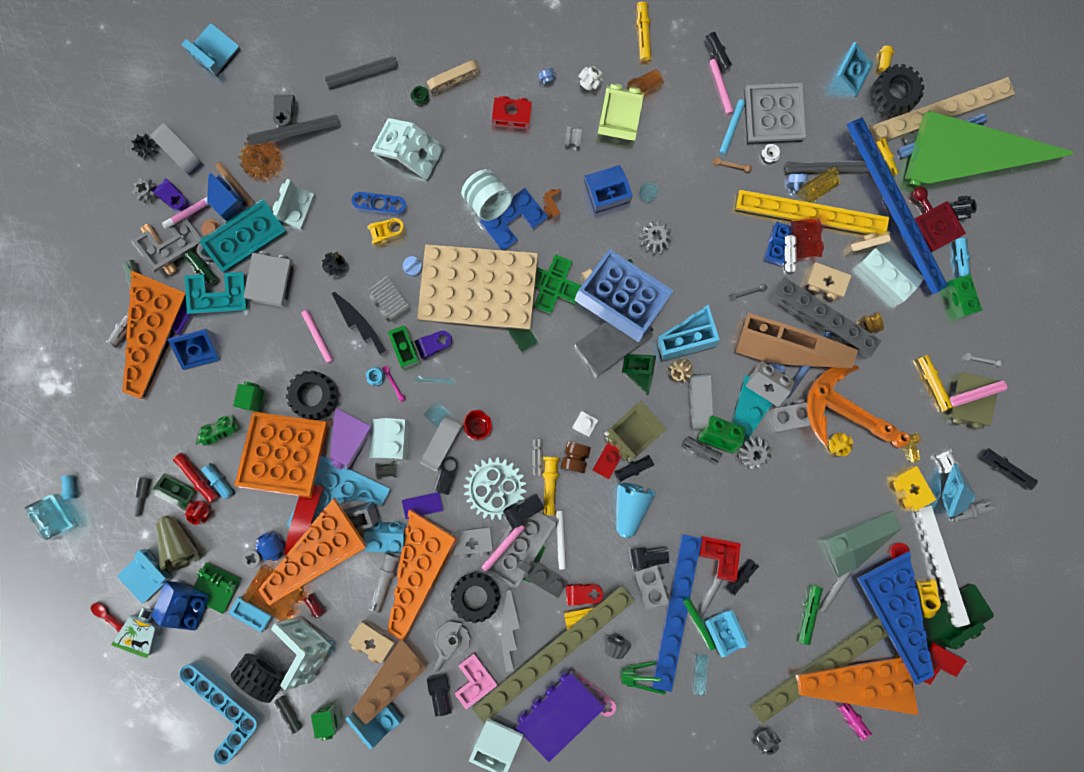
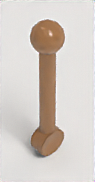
(717, 161)

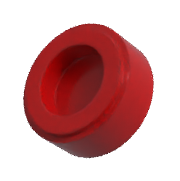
(898, 549)

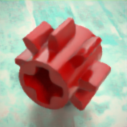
(197, 512)

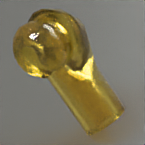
(912, 447)

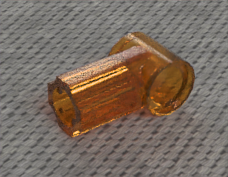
(647, 82)

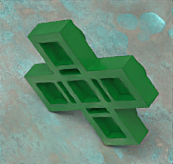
(555, 285)

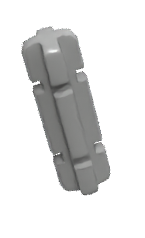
(537, 457)

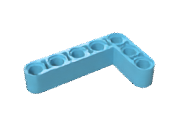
(224, 708)

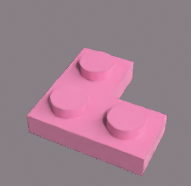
(479, 681)

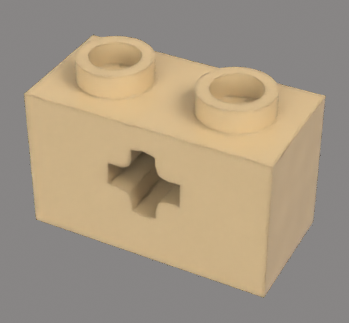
(837, 280)
(382, 642)

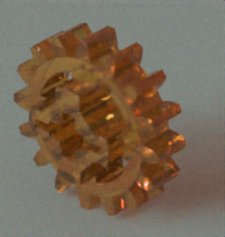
(266, 156)

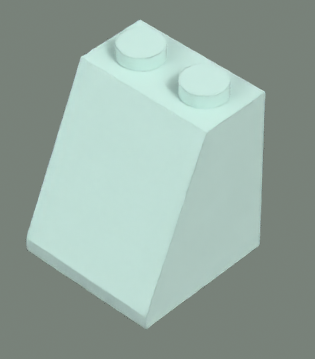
(389, 438)

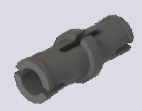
(702, 450)

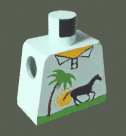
(137, 634)

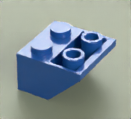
(608, 188)
(222, 199)
(179, 606)

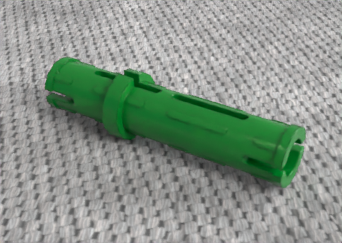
(810, 615)

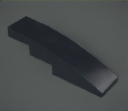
(355, 319)

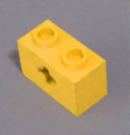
(921, 494)

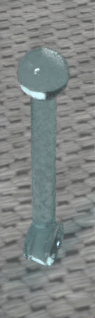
(449, 381)

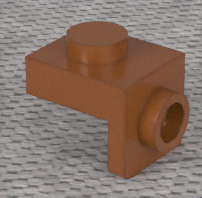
(550, 206)

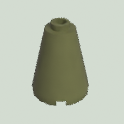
(173, 545)

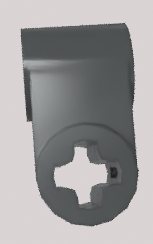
(284, 109)

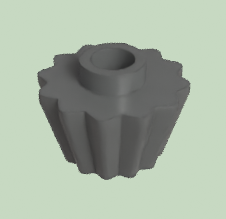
(617, 646)

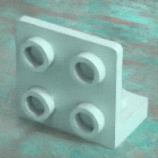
(293, 205)

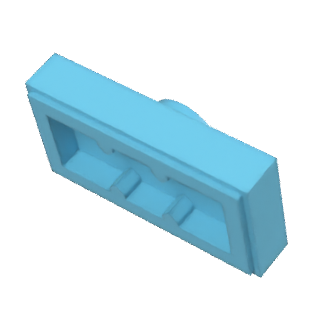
(250, 614)

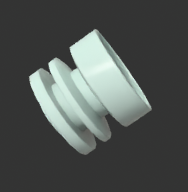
(486, 194)

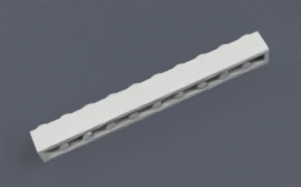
(943, 566)

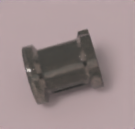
(386, 470)

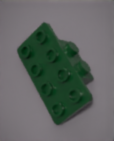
(942, 631)

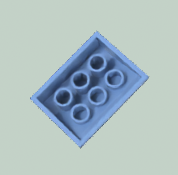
(623, 295)

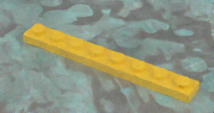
(796, 209)

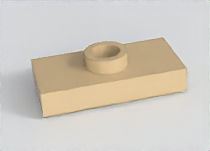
(871, 240)

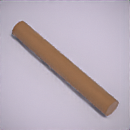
(234, 183)

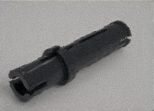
(1004, 465)

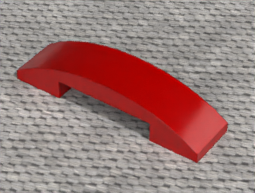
(303, 517)

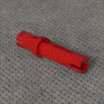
(201, 484)

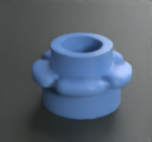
(547, 75)

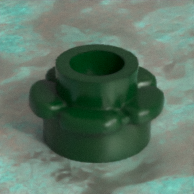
(420, 90)

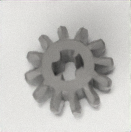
(663, 238)
(747, 452)

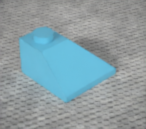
(957, 492)

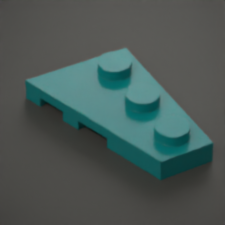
(750, 409)

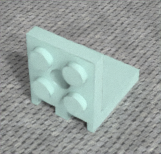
(403, 141)
(308, 647)

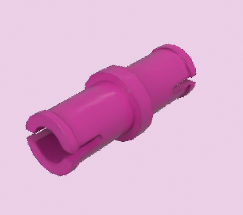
(855, 721)

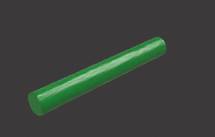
(699, 623)

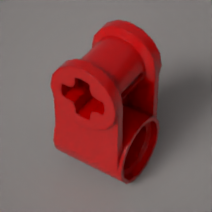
(579, 594)

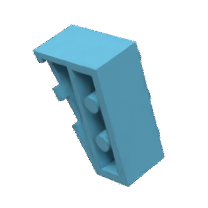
(690, 336)

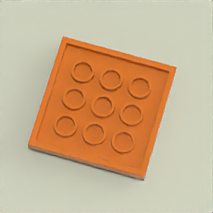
(281, 454)

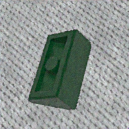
(174, 491)

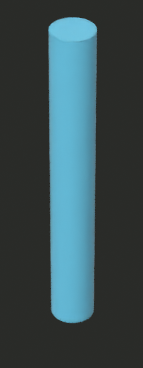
(732, 127)

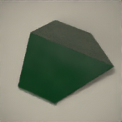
(640, 370)

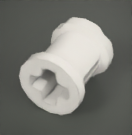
(943, 457)

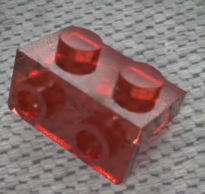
(808, 237)

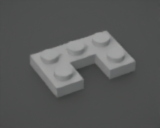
(159, 256)

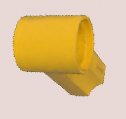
(573, 616)

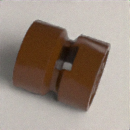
(576, 457)

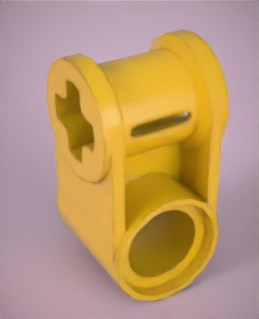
(385, 231)
(928, 595)

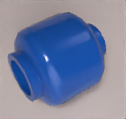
(269, 546)

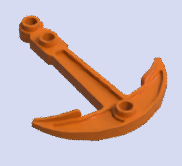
(817, 402)

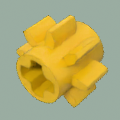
(841, 444)

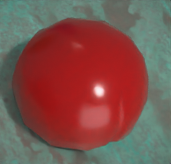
(477, 425)

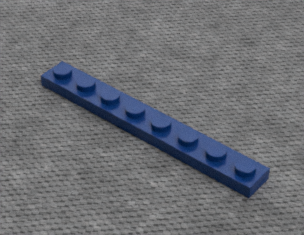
(676, 612)

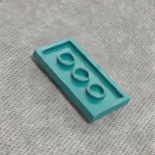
(242, 235)

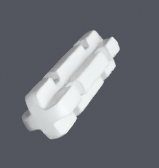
(790, 253)

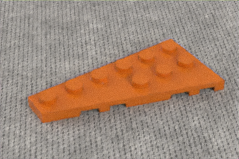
(149, 324)
(321, 547)
(420, 565)
(871, 684)

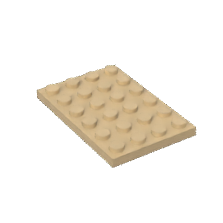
(477, 287)

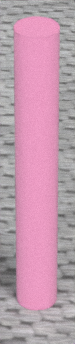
(721, 86)
(317, 336)
(502, 548)

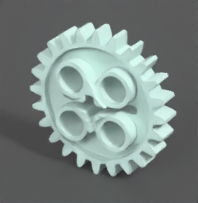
(480, 478)

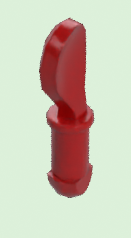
(100, 611)

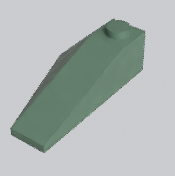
(856, 545)

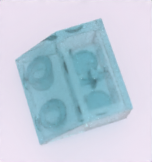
(51, 517)

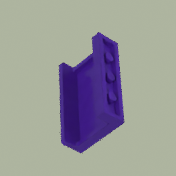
(559, 715)

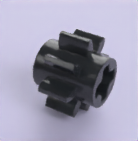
(144, 150)
(964, 207)
(333, 263)

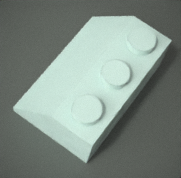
(891, 272)

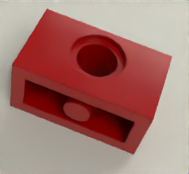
(503, 118)

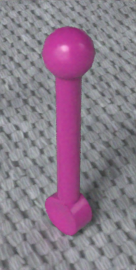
(386, 370)

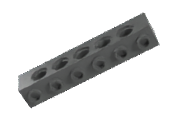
(825, 317)

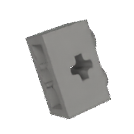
(770, 383)
(484, 545)

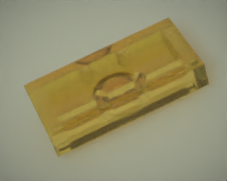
(821, 184)

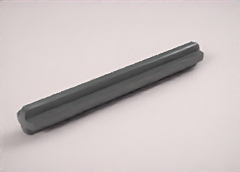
(292, 130)
(822, 166)

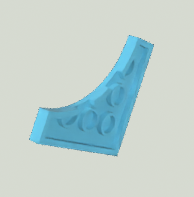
(345, 487)

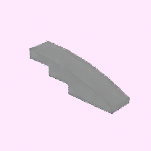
(509, 623)

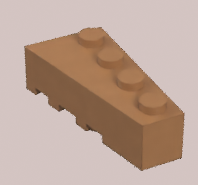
(391, 679)

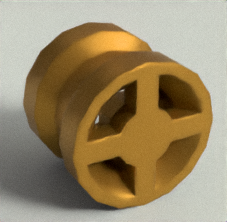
(873, 322)

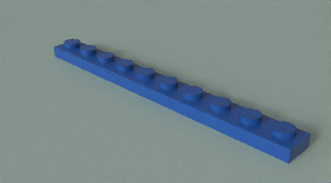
(897, 205)

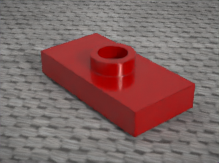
(607, 461)

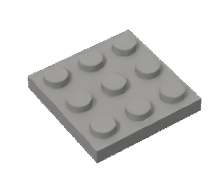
(775, 112)

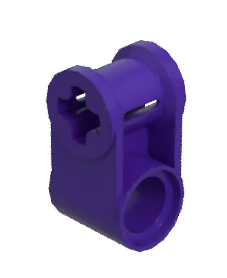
(170, 195)
(430, 344)

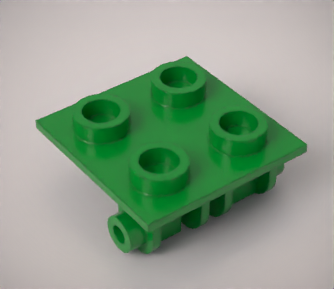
(209, 432)
(218, 585)

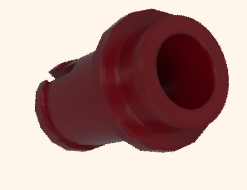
(314, 607)

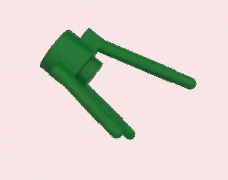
(631, 677)

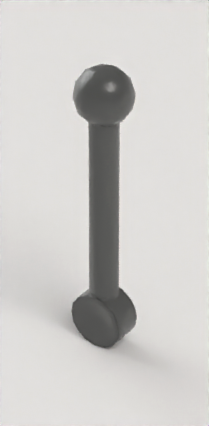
(733, 296)

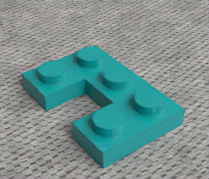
(201, 302)

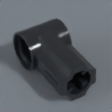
(446, 477)
(519, 512)
(652, 556)
(438, 689)

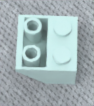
(495, 747)

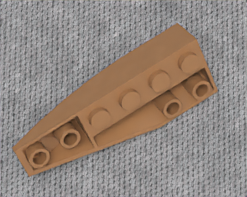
(789, 345)

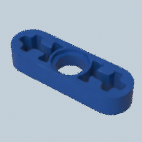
(365, 206)

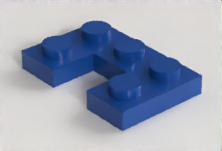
(521, 204)

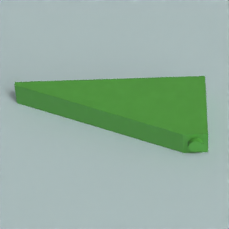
(958, 148)

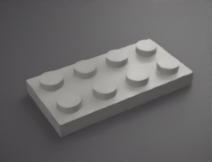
(524, 547)

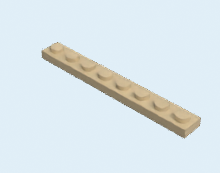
(950, 107)

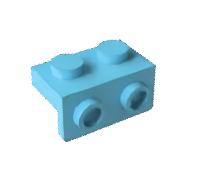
(385, 537)
(726, 632)

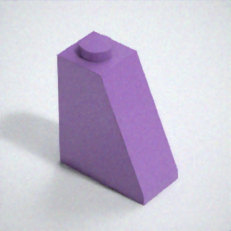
(347, 439)

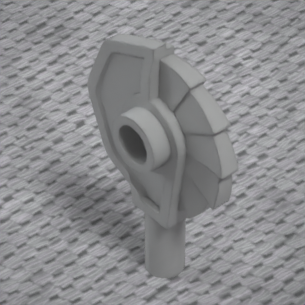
(450, 641)

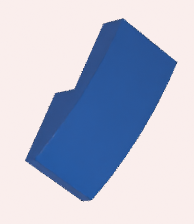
(776, 247)

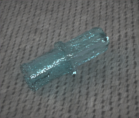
(700, 674)

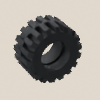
(905, 77)
(297, 387)
(468, 613)
(257, 678)

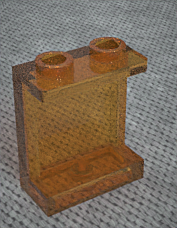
(280, 609)

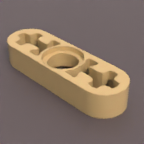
(453, 76)

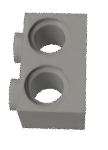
(793, 420)
(646, 588)

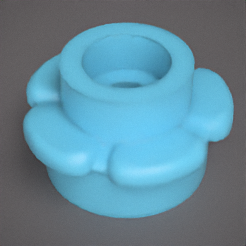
(375, 371)

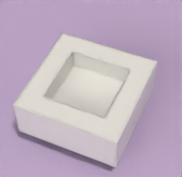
(585, 424)

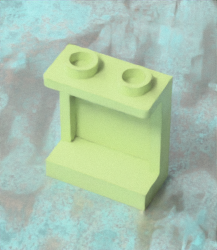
(621, 112)

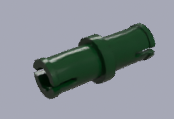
(200, 267)

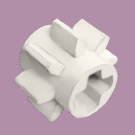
(590, 78)

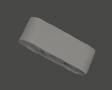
(175, 148)
(701, 400)
(441, 443)

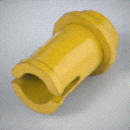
(886, 57)

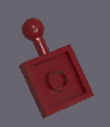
(937, 224)

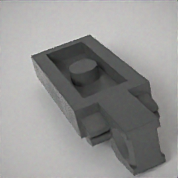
(543, 577)

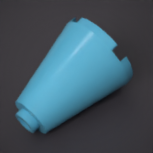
(632, 507)

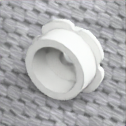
(771, 148)

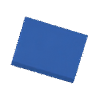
(195, 348)

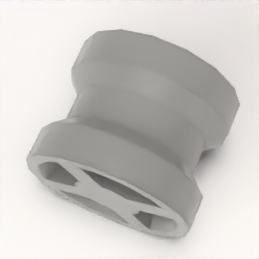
(573, 136)

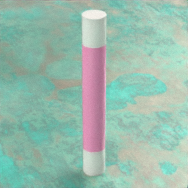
(185, 213)

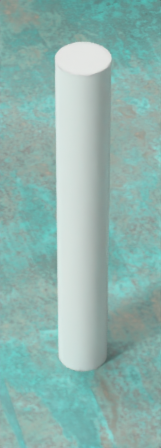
(561, 539)

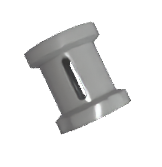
(247, 560)

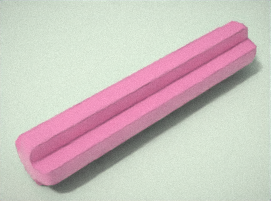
(978, 393)

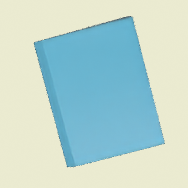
(853, 70)

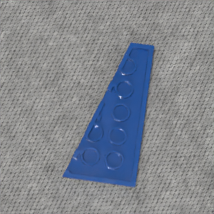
(898, 607)

